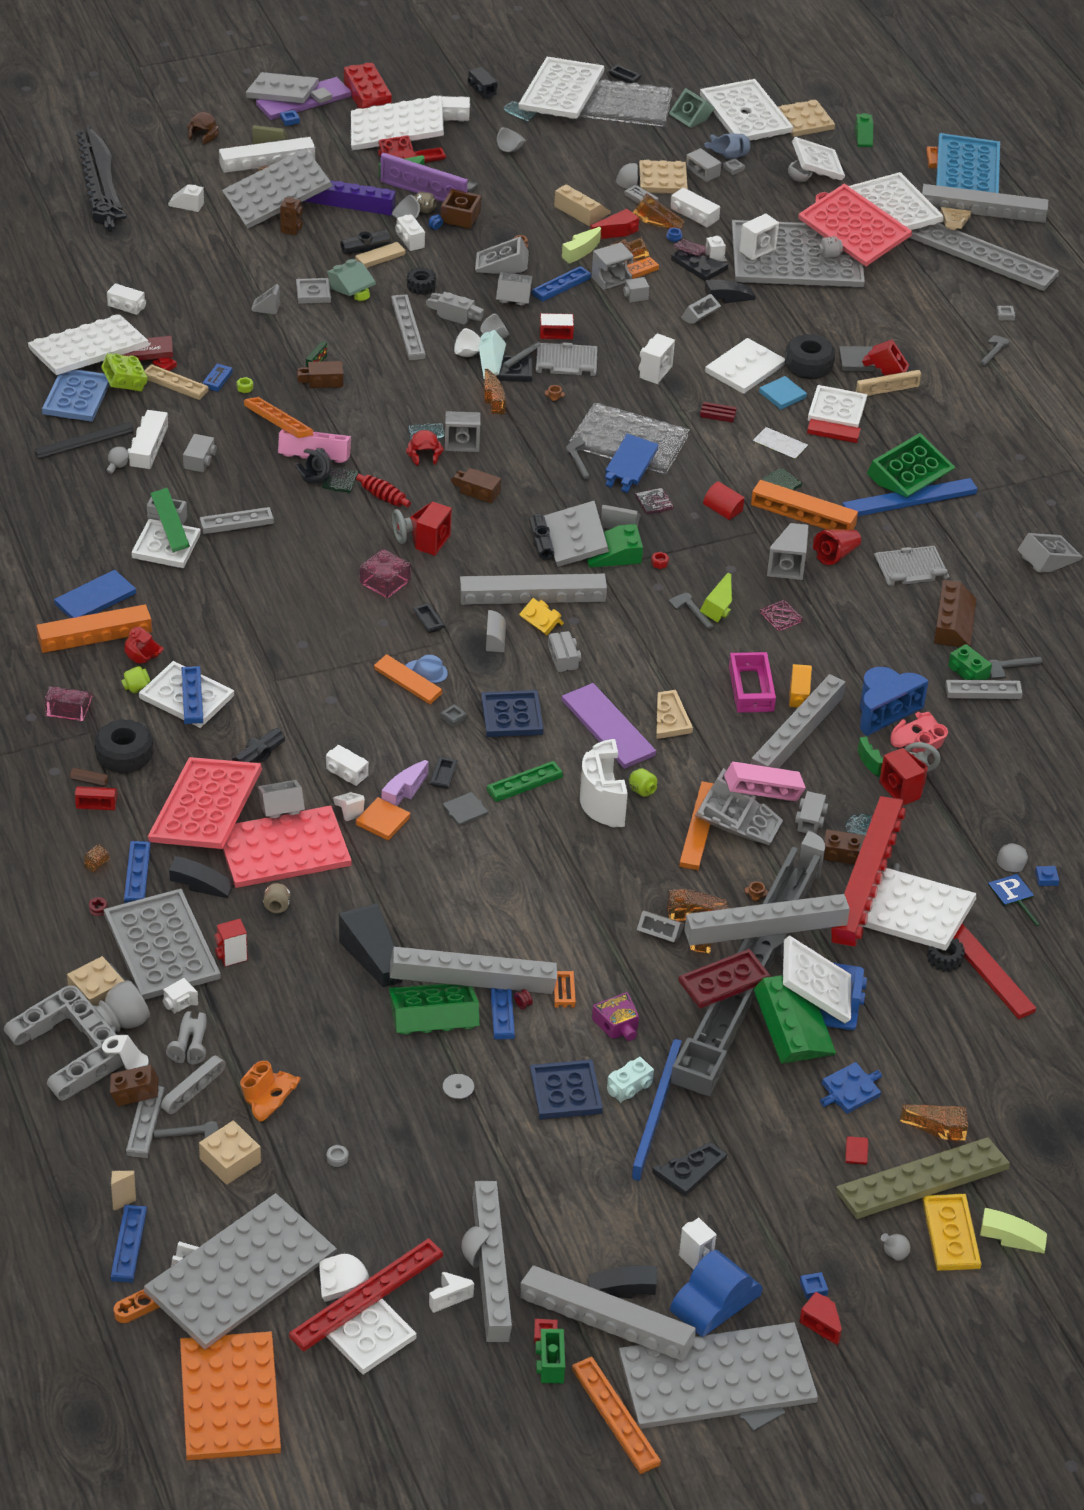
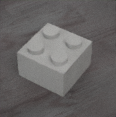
(281, 798)

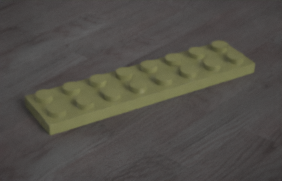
(922, 1177)

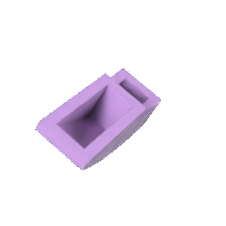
(405, 783)

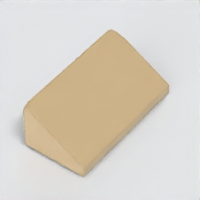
(123, 1188)

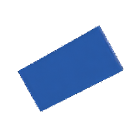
(95, 595)

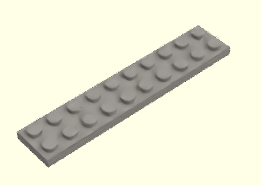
(986, 255)

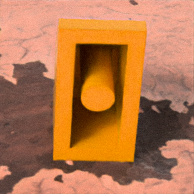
(799, 685)

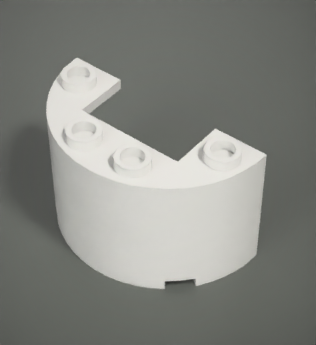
(600, 793)

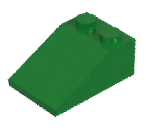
(623, 546)

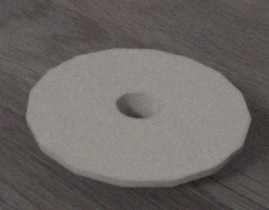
(458, 1086)

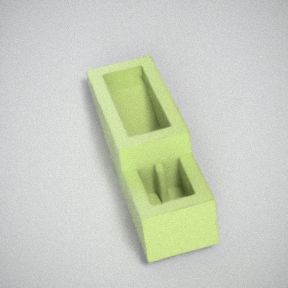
(581, 245)
(1012, 1231)

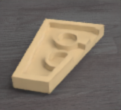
(955, 217)
(671, 716)

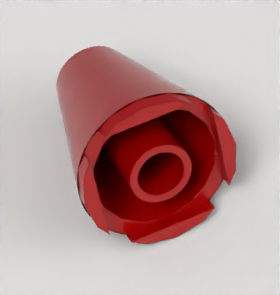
(835, 544)

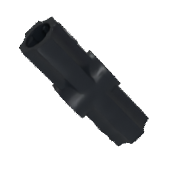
(365, 242)
(541, 536)
(260, 748)

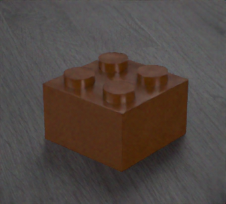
(461, 208)

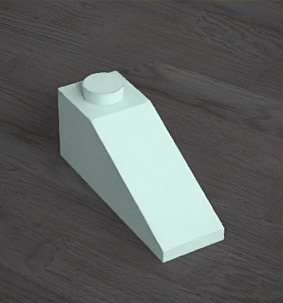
(491, 352)

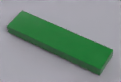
(170, 520)
(524, 781)

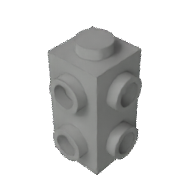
(811, 812)

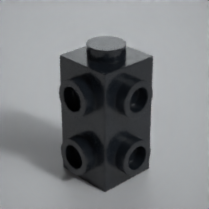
(482, 82)

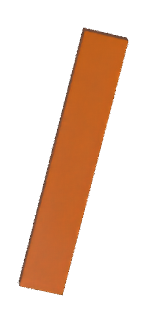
(278, 417)
(696, 835)
(616, 1415)

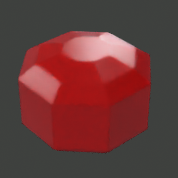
(660, 560)

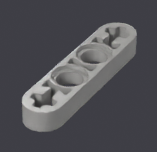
(193, 1084)

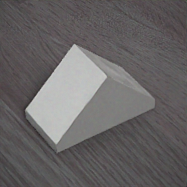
(268, 301)

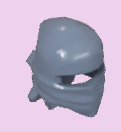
(730, 145)

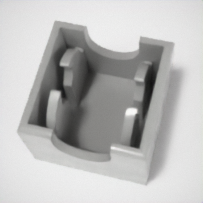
(610, 266)

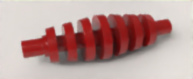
(383, 490)

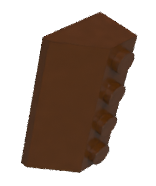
(955, 615)

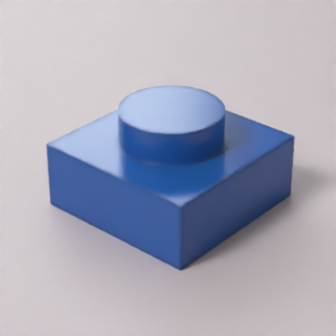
(289, 118)
(1047, 876)
(813, 1283)

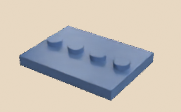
(76, 395)

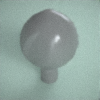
(117, 458)
(896, 1246)

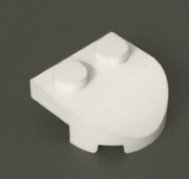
(341, 1275)

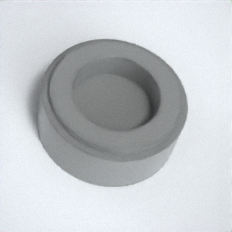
(337, 1156)

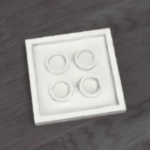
(818, 159)
(837, 406)
(154, 545)
(372, 1336)

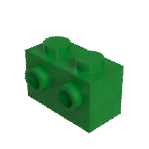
(969, 664)
(552, 1356)

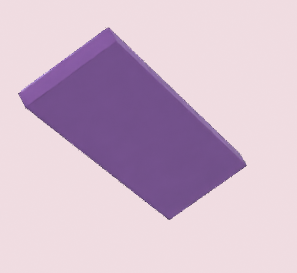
(273, 108)
(418, 177)
(608, 723)

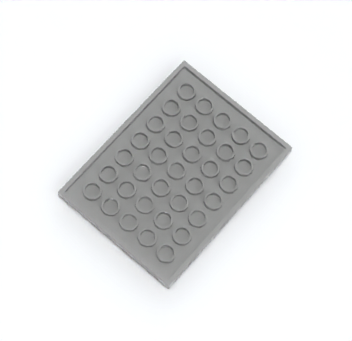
(795, 260)

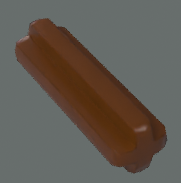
(89, 776)

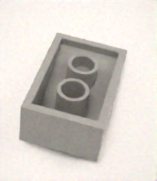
(504, 257)
(514, 288)
(1047, 552)

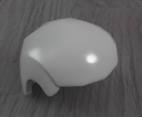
(797, 173)
(1012, 857)

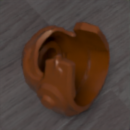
(203, 121)

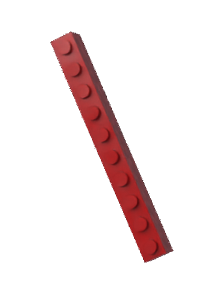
(869, 867)

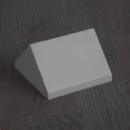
(616, 516)

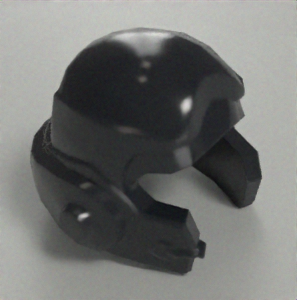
(317, 466)

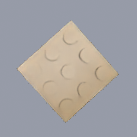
(807, 117)
(662, 176)

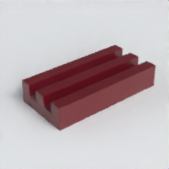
(718, 412)

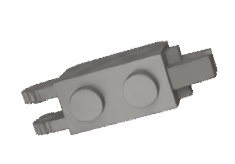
(455, 307)

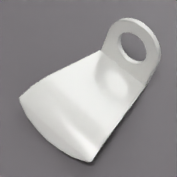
(128, 1051)

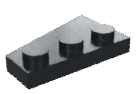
(699, 265)
(692, 1169)

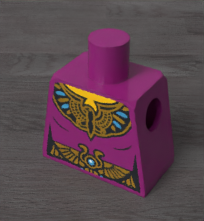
(617, 1017)

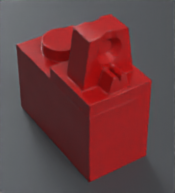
(887, 358)

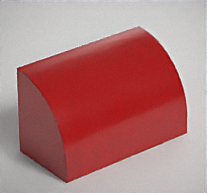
(724, 500)
(96, 798)

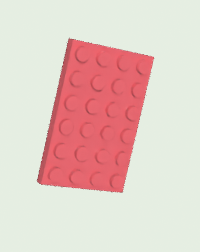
(857, 222)
(205, 803)
(285, 847)

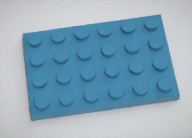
(968, 163)

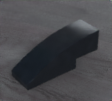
(728, 291)
(200, 877)
(625, 1281)

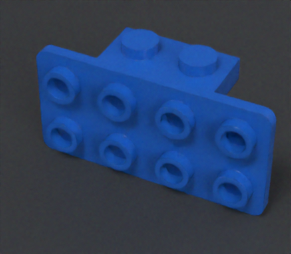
(858, 983)

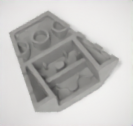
(738, 813)

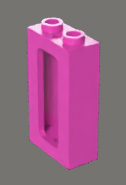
(752, 662)

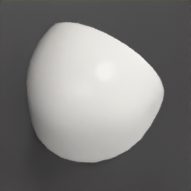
(467, 343)

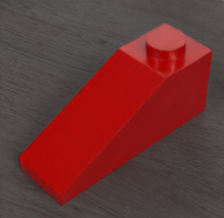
(618, 225)

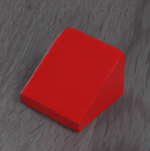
(856, 1150)

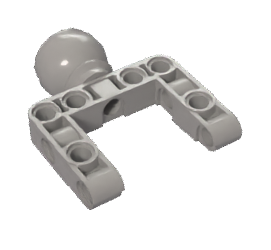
(122, 1008)

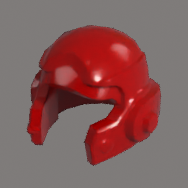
(424, 440)
(140, 646)

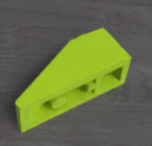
(719, 600)

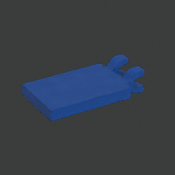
(630, 461)

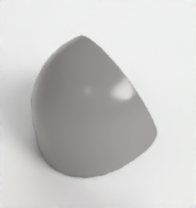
(509, 140)
(627, 175)
(407, 206)
(494, 323)
(471, 1243)

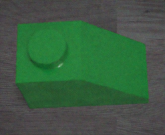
(864, 130)

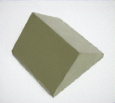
(268, 134)

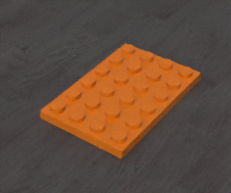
(230, 1397)

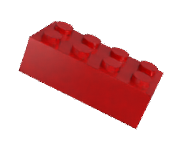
(366, 86)

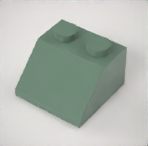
(691, 109)
(350, 277)

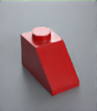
(822, 1317)

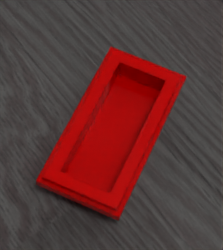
(431, 154)

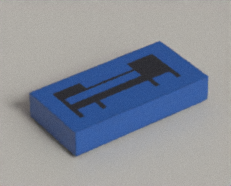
(218, 377)

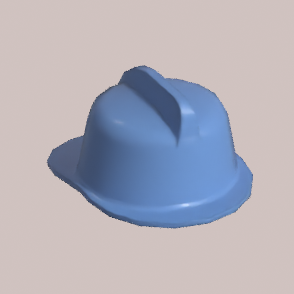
(429, 667)

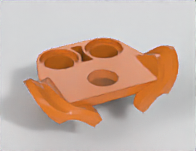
(261, 1083)

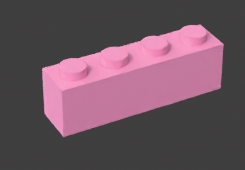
(335, 445)
(764, 781)

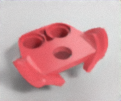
(930, 733)

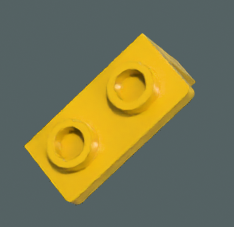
(540, 616)

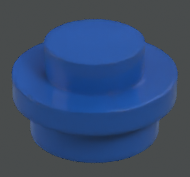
(435, 222)
(674, 234)

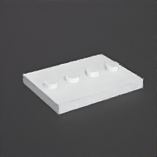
(745, 365)
(167, 693)
(817, 979)

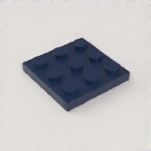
(512, 713)
(566, 1089)

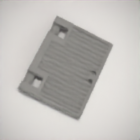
(566, 358)
(911, 565)

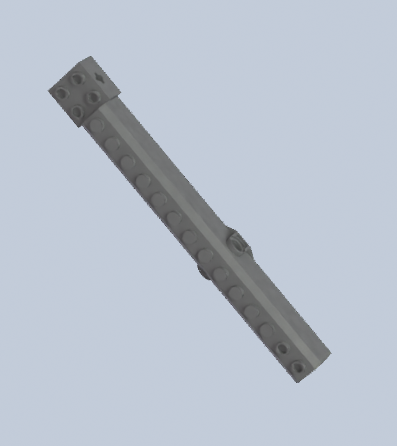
(705, 1055)

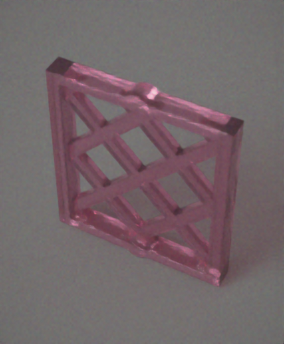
(764, 612)

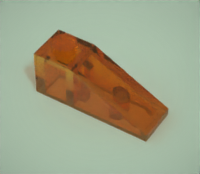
(655, 213)
(690, 901)
(940, 1121)

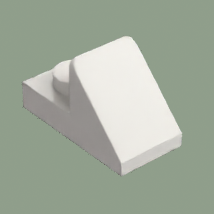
(351, 804)
(454, 1290)

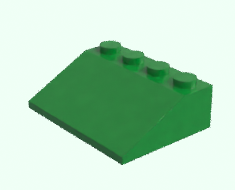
(909, 466)
(433, 1007)
(792, 1022)

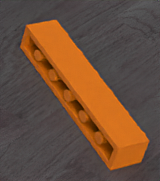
(803, 507)
(92, 628)

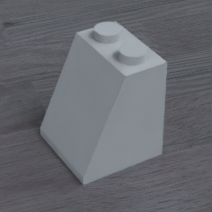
(462, 431)
(789, 553)

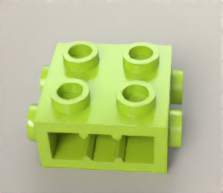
(124, 372)

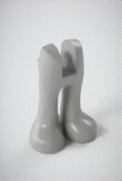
(196, 1052)

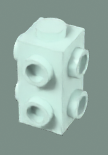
(630, 1079)

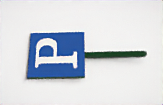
(1013, 890)

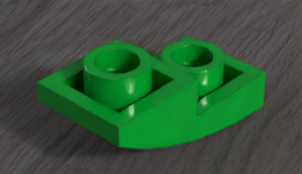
(870, 757)

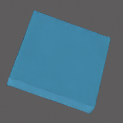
(783, 392)

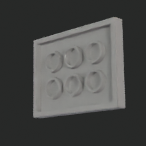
(282, 87)
(576, 533)

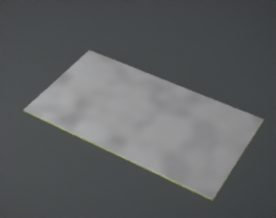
(780, 442)

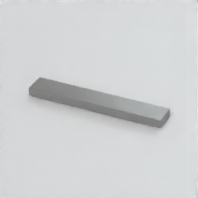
(408, 327)

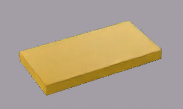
(951, 1232)

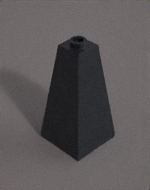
(368, 941)

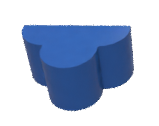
(889, 697)
(714, 1293)

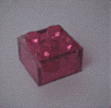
(385, 573)

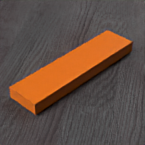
(408, 679)

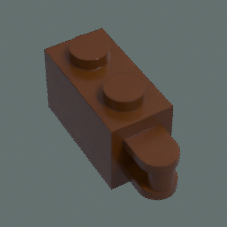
(321, 374)
(477, 484)

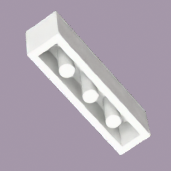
(148, 439)

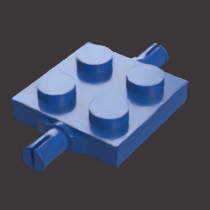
(851, 1088)

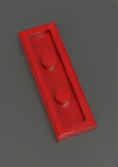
(833, 430)

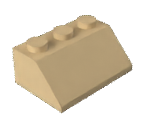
(579, 205)

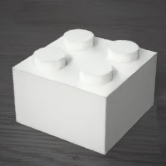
(759, 236)
(656, 358)

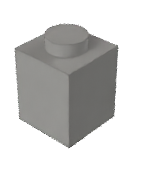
(636, 289)

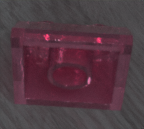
(67, 703)

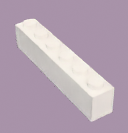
(262, 154)

